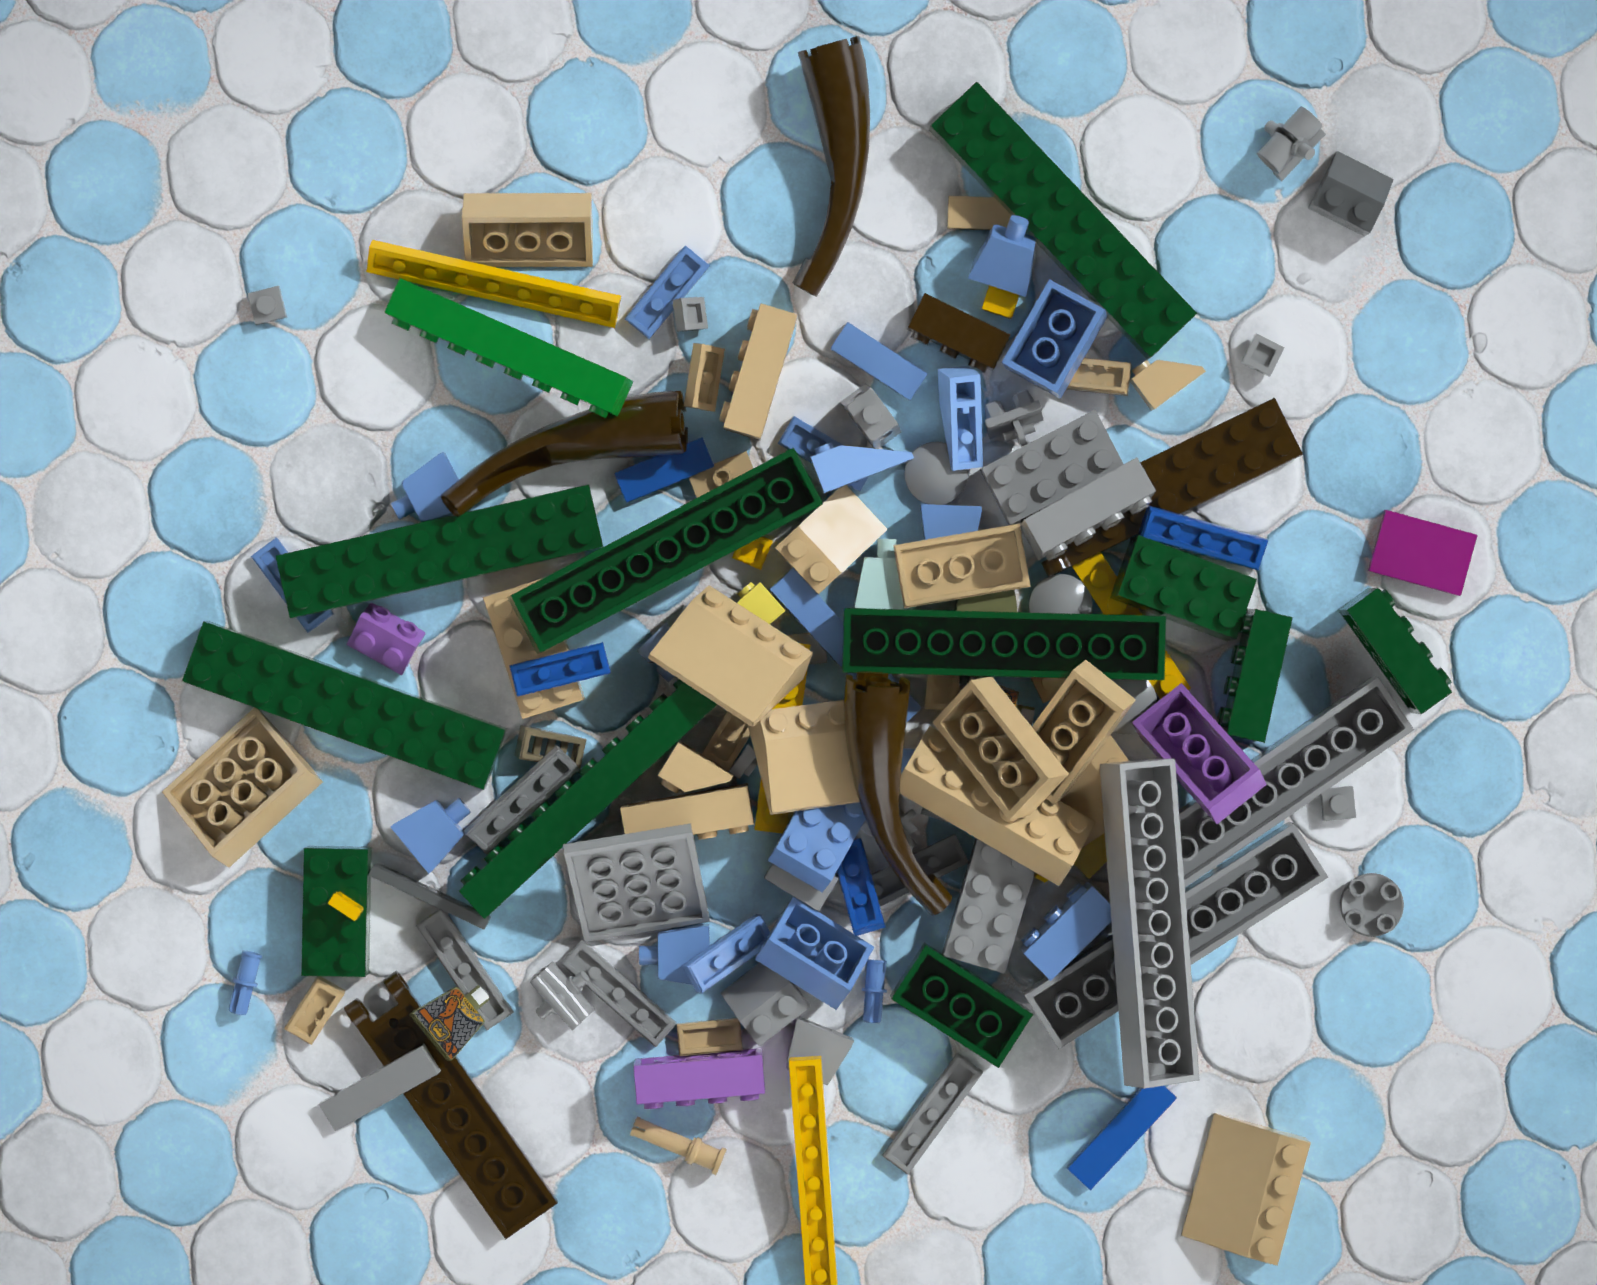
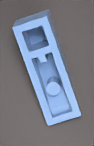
(961, 416)
(849, 464)

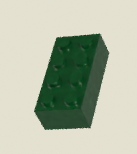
(1183, 588)
(1395, 650)
(1255, 674)
(331, 940)
(961, 1005)

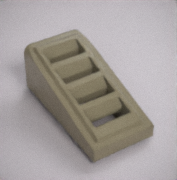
(524, 738)

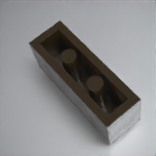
(958, 333)

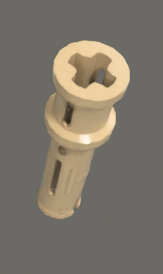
(693, 1150)

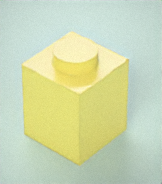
(760, 602)

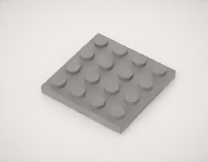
(636, 882)

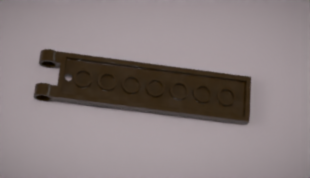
(1199, 472)
(459, 1118)

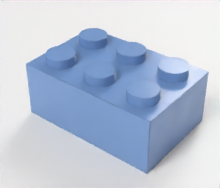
(1054, 338)
(817, 842)
(1067, 930)
(814, 953)

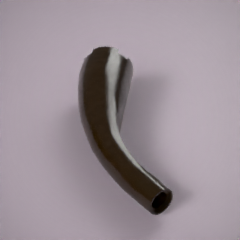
(841, 107)
(644, 428)
(875, 744)

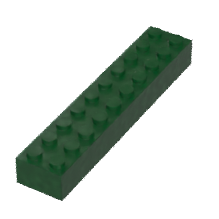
(1062, 220)
(665, 550)
(439, 551)
(1002, 643)
(344, 704)
(585, 799)

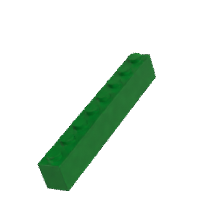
(508, 347)

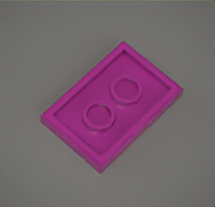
(1422, 552)

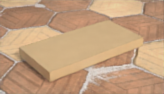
(961, 565)

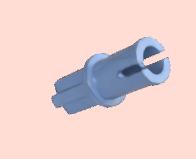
(244, 982)
(874, 990)

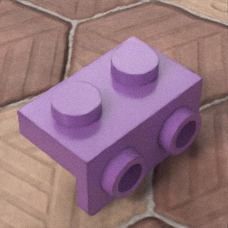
(386, 638)

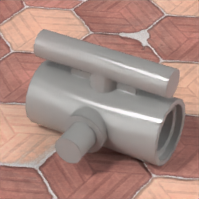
(1291, 142)
(562, 995)

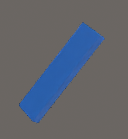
(1203, 537)
(1120, 1134)

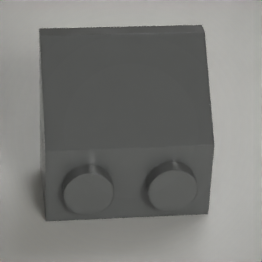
(1351, 194)

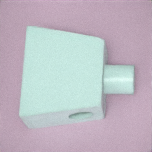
(879, 580)

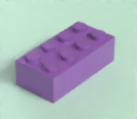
(1205, 756)
(699, 1077)

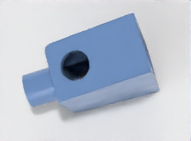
(1006, 257)
(425, 490)
(948, 520)
(432, 831)
(674, 950)

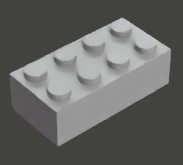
(1051, 467)
(1087, 509)
(988, 909)

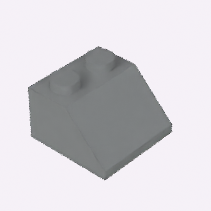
(764, 1002)

